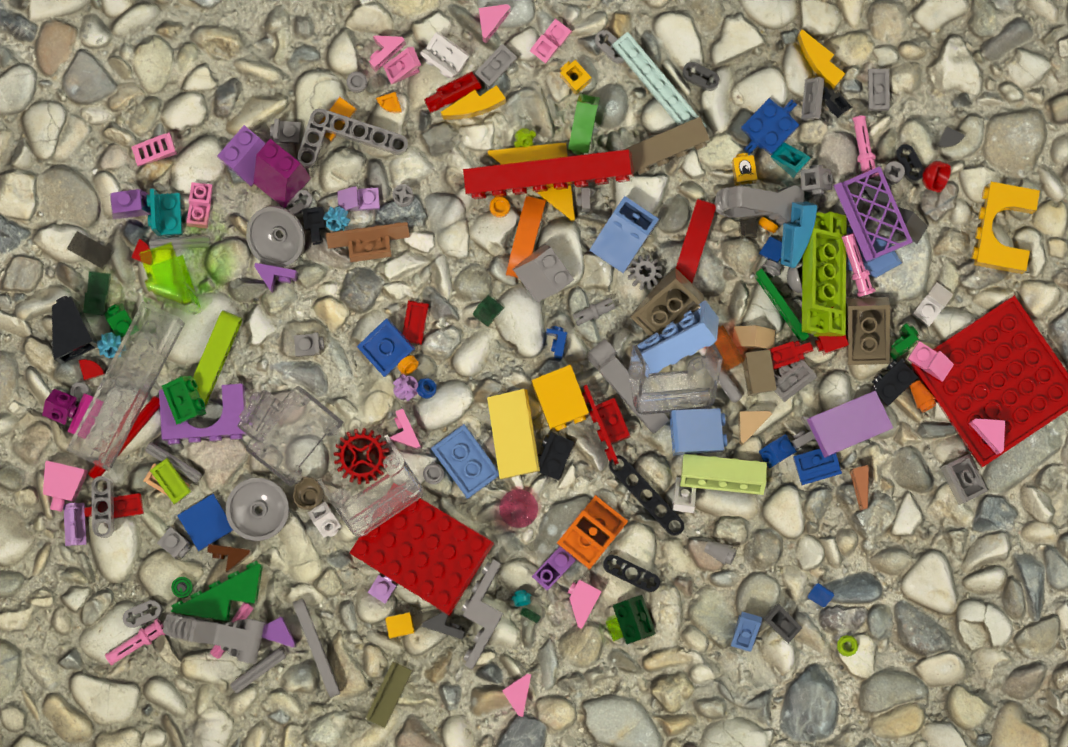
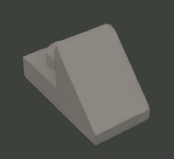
(803, 437)

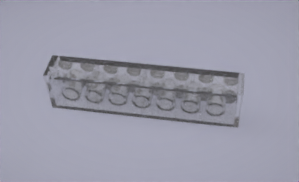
(125, 386)

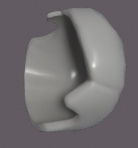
(794, 277)

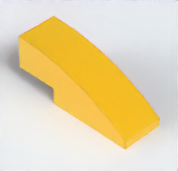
(819, 59)
(474, 105)

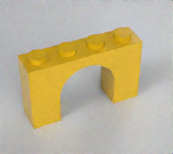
(989, 250)

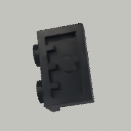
(894, 381)
(554, 455)

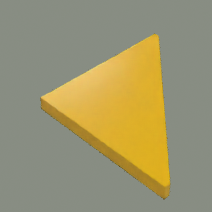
(559, 199)

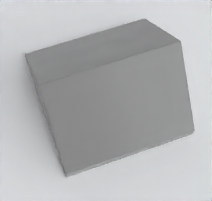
(963, 479)

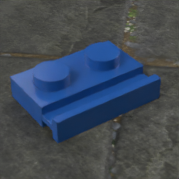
(814, 466)

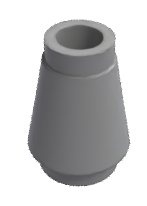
(721, 552)

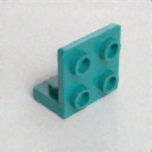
(165, 213)

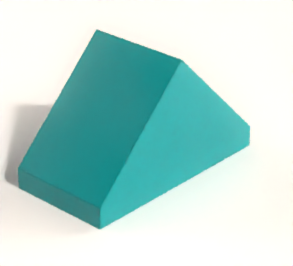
(790, 159)

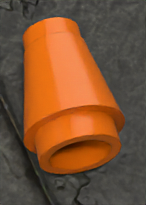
(923, 398)

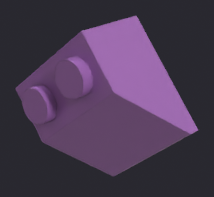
(241, 153)

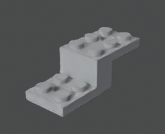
(481, 613)

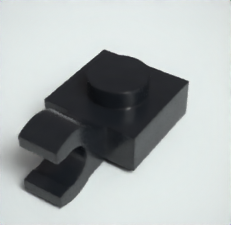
(835, 101)
(314, 221)

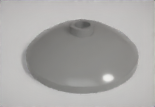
(266, 241)
(244, 501)

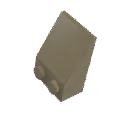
(667, 303)
(868, 330)

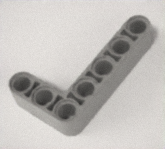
(347, 132)
(605, 361)

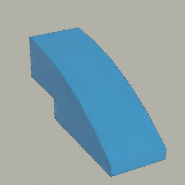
(797, 233)

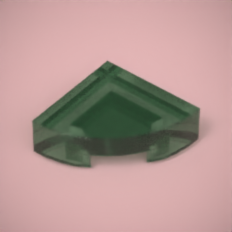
(530, 615)

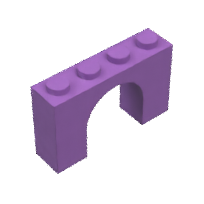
(233, 404)

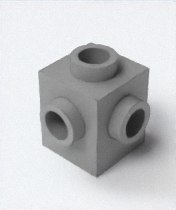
(816, 179)

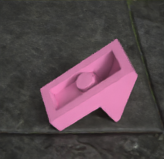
(390, 46)
(402, 65)
(931, 361)
(407, 436)

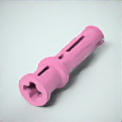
(866, 157)
(860, 274)
(143, 634)

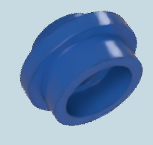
(426, 388)

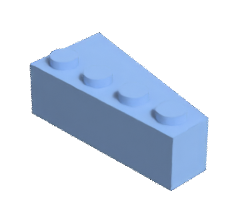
(681, 339)

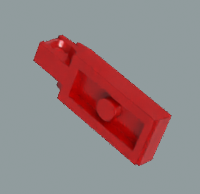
(452, 92)
(789, 353)
(123, 506)

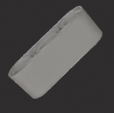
(98, 497)

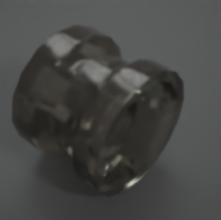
(747, 228)

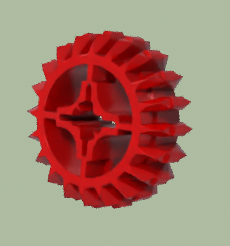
(355, 464)

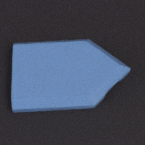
(879, 265)

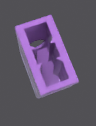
(129, 204)

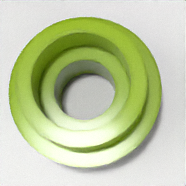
(854, 645)

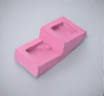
(550, 41)

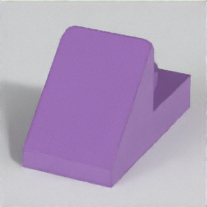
(270, 273)

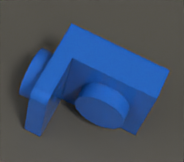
(557, 345)

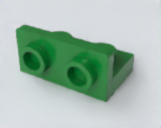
(906, 342)
(184, 399)

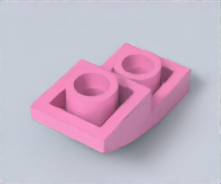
(199, 205)

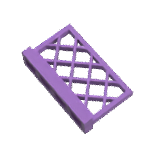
(855, 219)

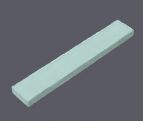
(654, 79)

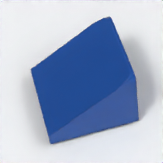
(772, 249)
(820, 595)

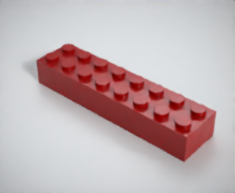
(548, 173)

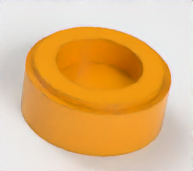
(499, 207)
(768, 225)
(408, 365)

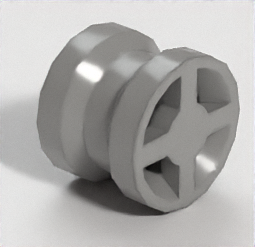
(890, 175)
(403, 191)

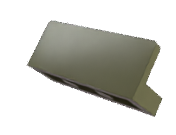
(388, 694)

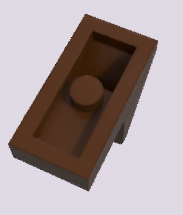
(235, 555)

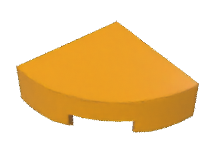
(389, 103)

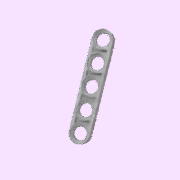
(316, 648)

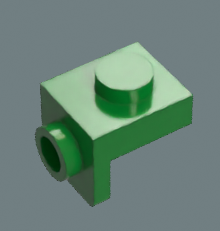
(118, 319)

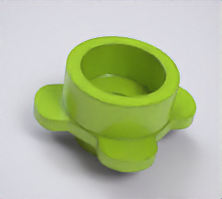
(524, 137)

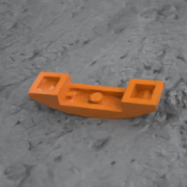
(526, 232)

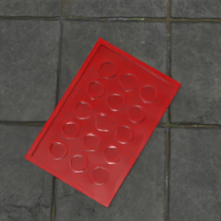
(425, 553)

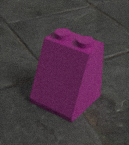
(279, 173)

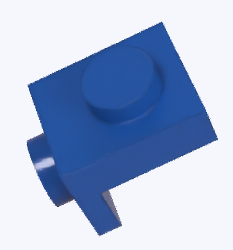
(777, 451)

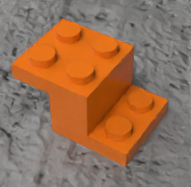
(592, 532)

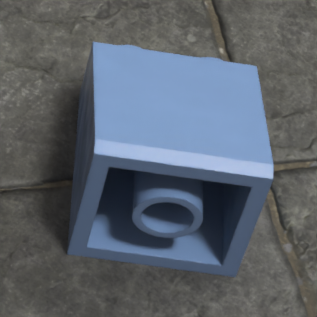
(697, 431)

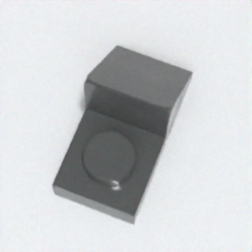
(438, 623)
(782, 623)

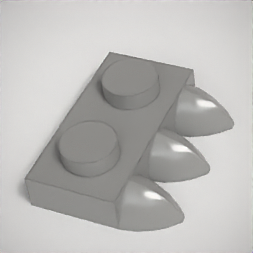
(793, 379)

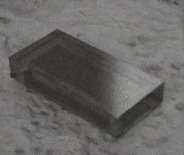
(90, 250)

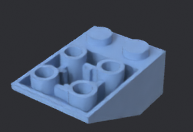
(624, 234)

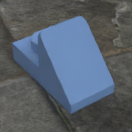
(746, 631)

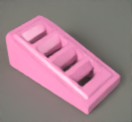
(156, 156)

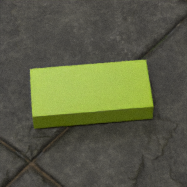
(170, 481)

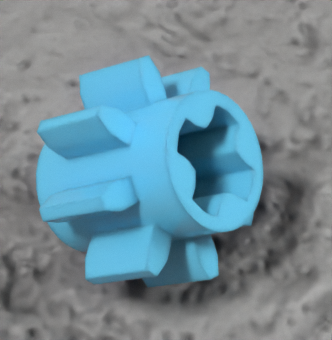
(336, 218)
(109, 344)

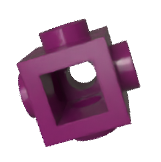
(59, 406)

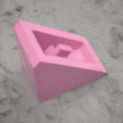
(492, 18)
(991, 432)
(517, 694)

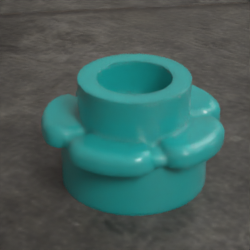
(521, 598)

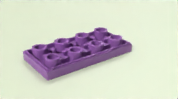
(849, 423)

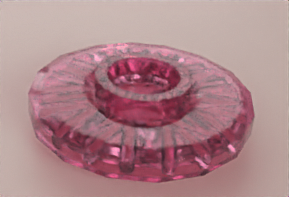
(518, 508)

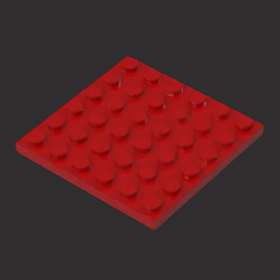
(999, 374)

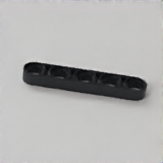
(650, 505)

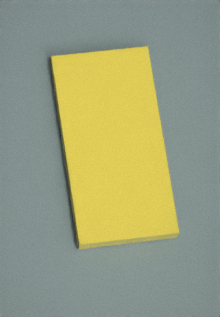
(513, 434)

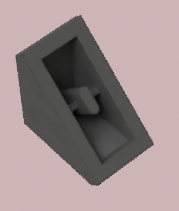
(882, 198)
(914, 224)

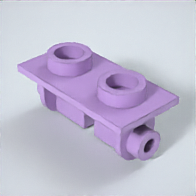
(74, 524)

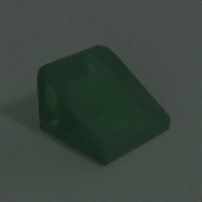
(488, 311)

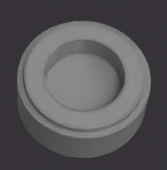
(357, 82)
(78, 389)

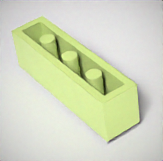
(723, 474)

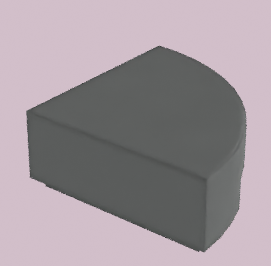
(950, 138)

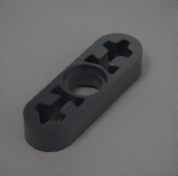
(614, 571)

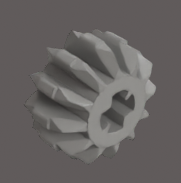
(649, 266)

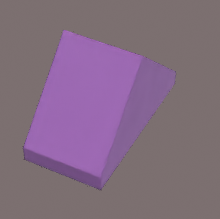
(279, 632)

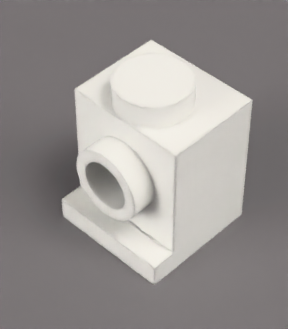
(327, 522)

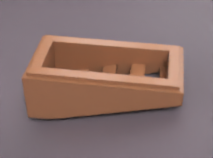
(860, 482)

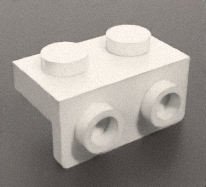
(445, 55)

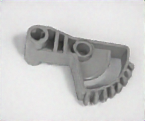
(749, 202)
(238, 638)

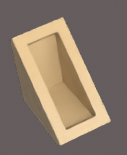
(753, 337)
(749, 423)

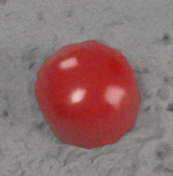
(936, 176)

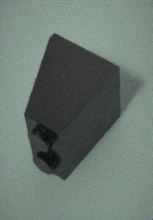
(70, 331)

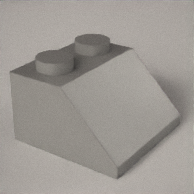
(543, 273)

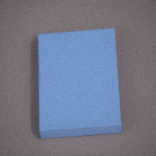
(465, 461)

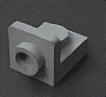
(285, 131)
(308, 344)
(174, 543)

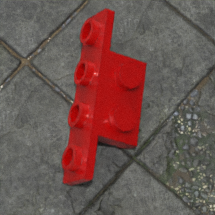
(610, 422)

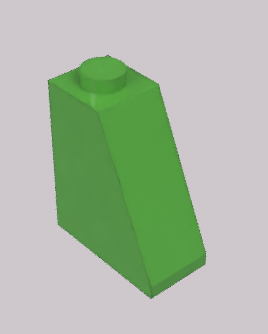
(583, 124)

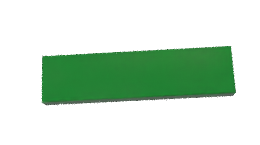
(781, 305)

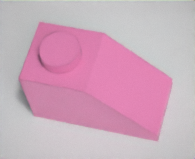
(582, 601)

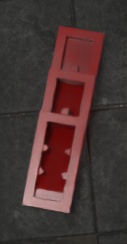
(695, 238)

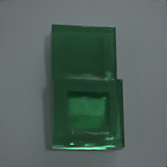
(97, 293)

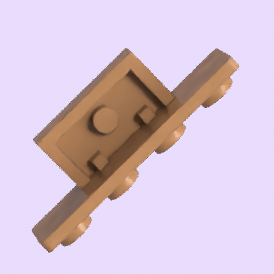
(368, 242)

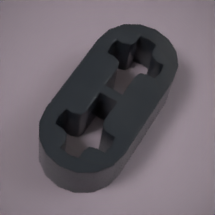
(914, 161)

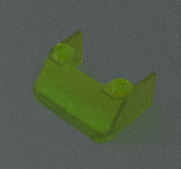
(170, 278)

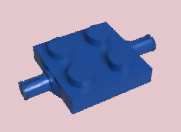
(770, 127)

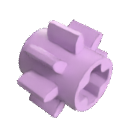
(405, 387)

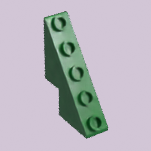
(218, 599)

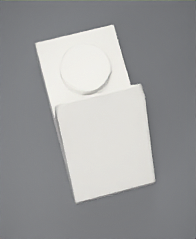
(932, 304)
(683, 498)

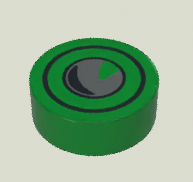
(182, 587)

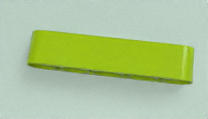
(216, 353)

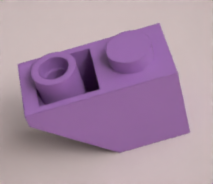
(553, 568)

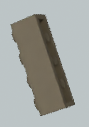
(669, 144)

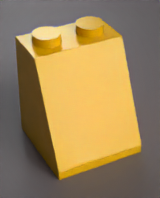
(560, 398)

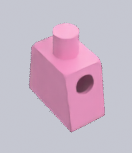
(62, 483)

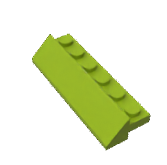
(825, 277)

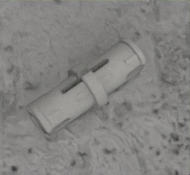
(594, 311)

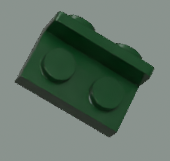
(634, 619)

